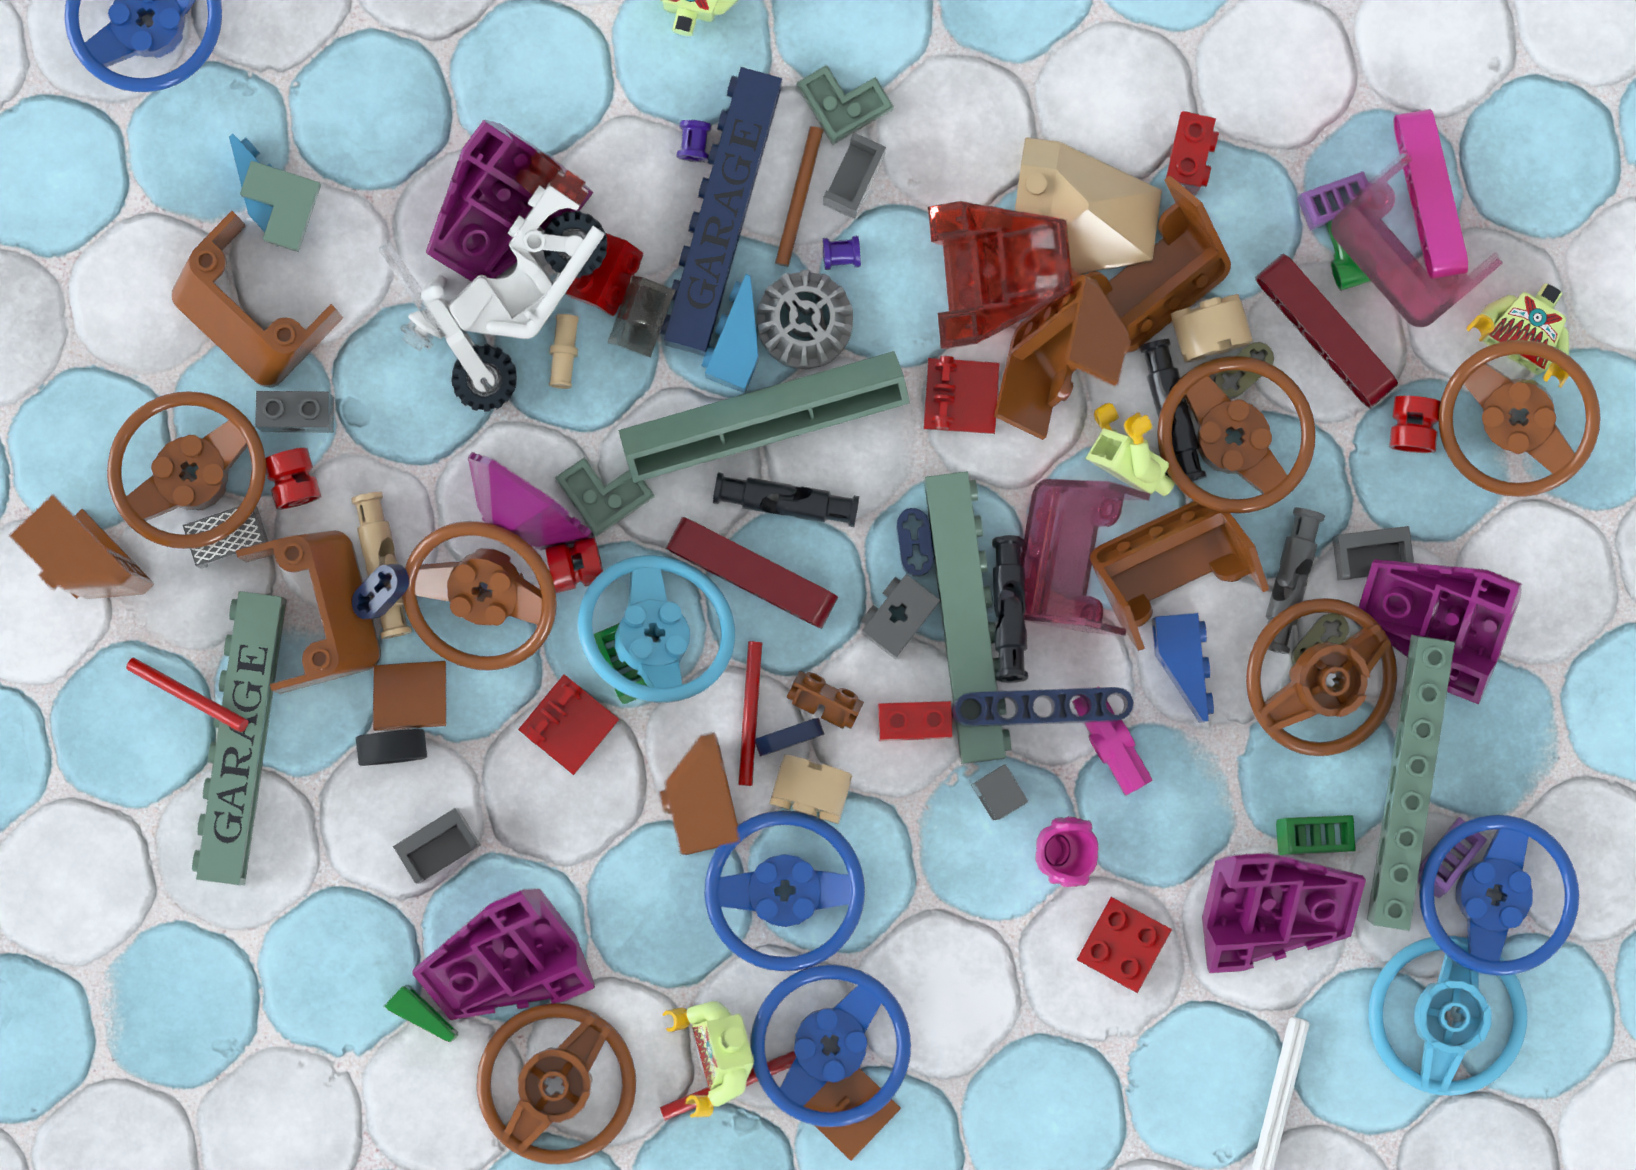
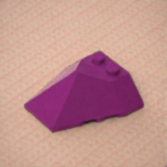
(485, 204)
(521, 507)
(1445, 604)
(1274, 905)
(506, 957)

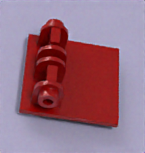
(961, 395)
(568, 724)
(1124, 944)

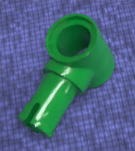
(1344, 269)

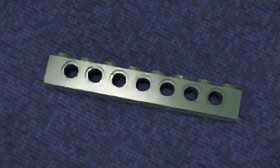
(1410, 782)

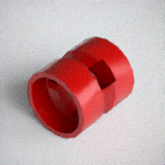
(1410, 436)
(292, 478)
(562, 567)

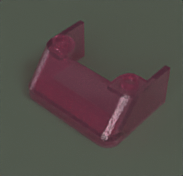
(1388, 261)
(1058, 551)

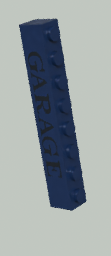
(723, 210)

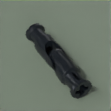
(1161, 381)
(793, 500)
(1011, 628)

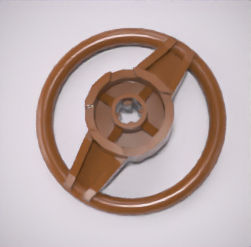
(1217, 414)
(1537, 434)
(167, 487)
(461, 587)
(1308, 690)
(572, 1064)

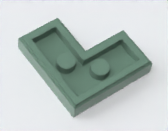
(840, 112)
(291, 200)
(601, 504)

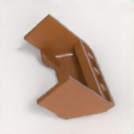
(1182, 270)
(1052, 344)
(261, 354)
(78, 554)
(1169, 555)
(335, 575)
(701, 799)

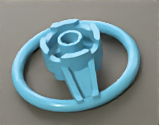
(653, 615)
(1446, 1044)

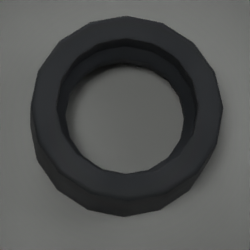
(391, 747)

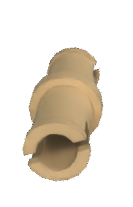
(563, 351)

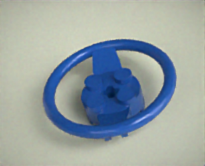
(125, 39)
(1503, 867)
(813, 891)
(815, 1068)

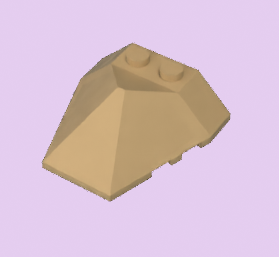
(1106, 210)

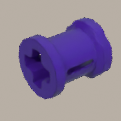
(694, 140)
(841, 252)

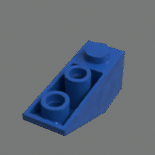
(1179, 651)

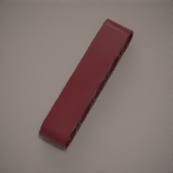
(1326, 330)
(752, 572)

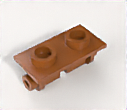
(811, 690)

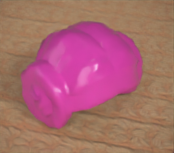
(1067, 851)

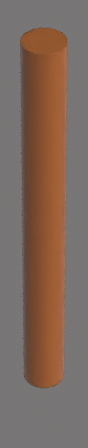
(799, 196)

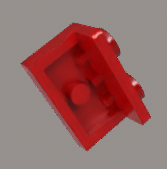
(1190, 151)
(609, 282)

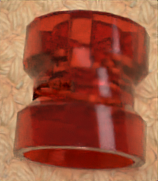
(538, 172)

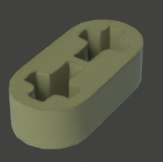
(1248, 378)
(1316, 632)

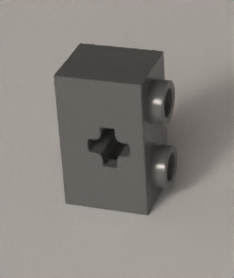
(294, 411)
(918, 605)

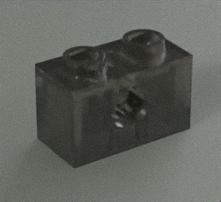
(641, 316)

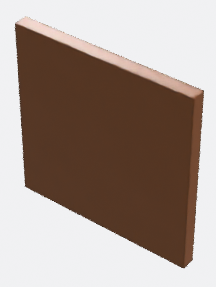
(409, 695)
(847, 1095)

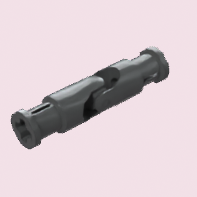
(1294, 571)

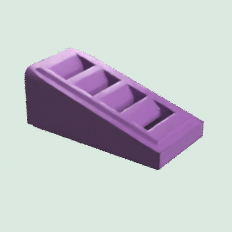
(1308, 205)
(1442, 887)

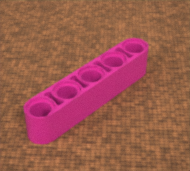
(1431, 195)

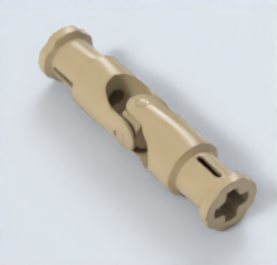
(377, 541)

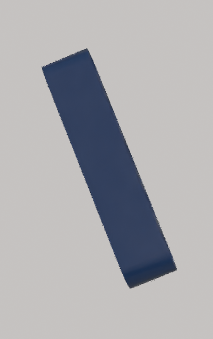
(1059, 700)

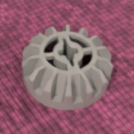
(823, 344)

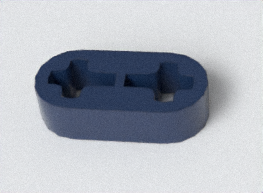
(924, 542)
(375, 586)
(789, 737)

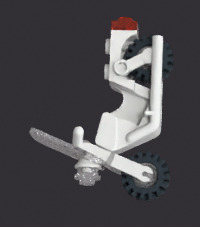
(509, 305)

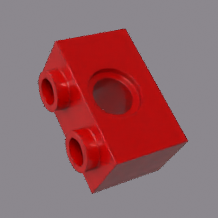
(914, 721)

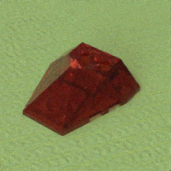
(997, 267)

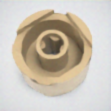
(1211, 328)
(811, 788)

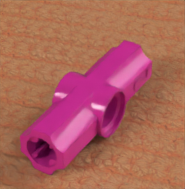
(1116, 749)

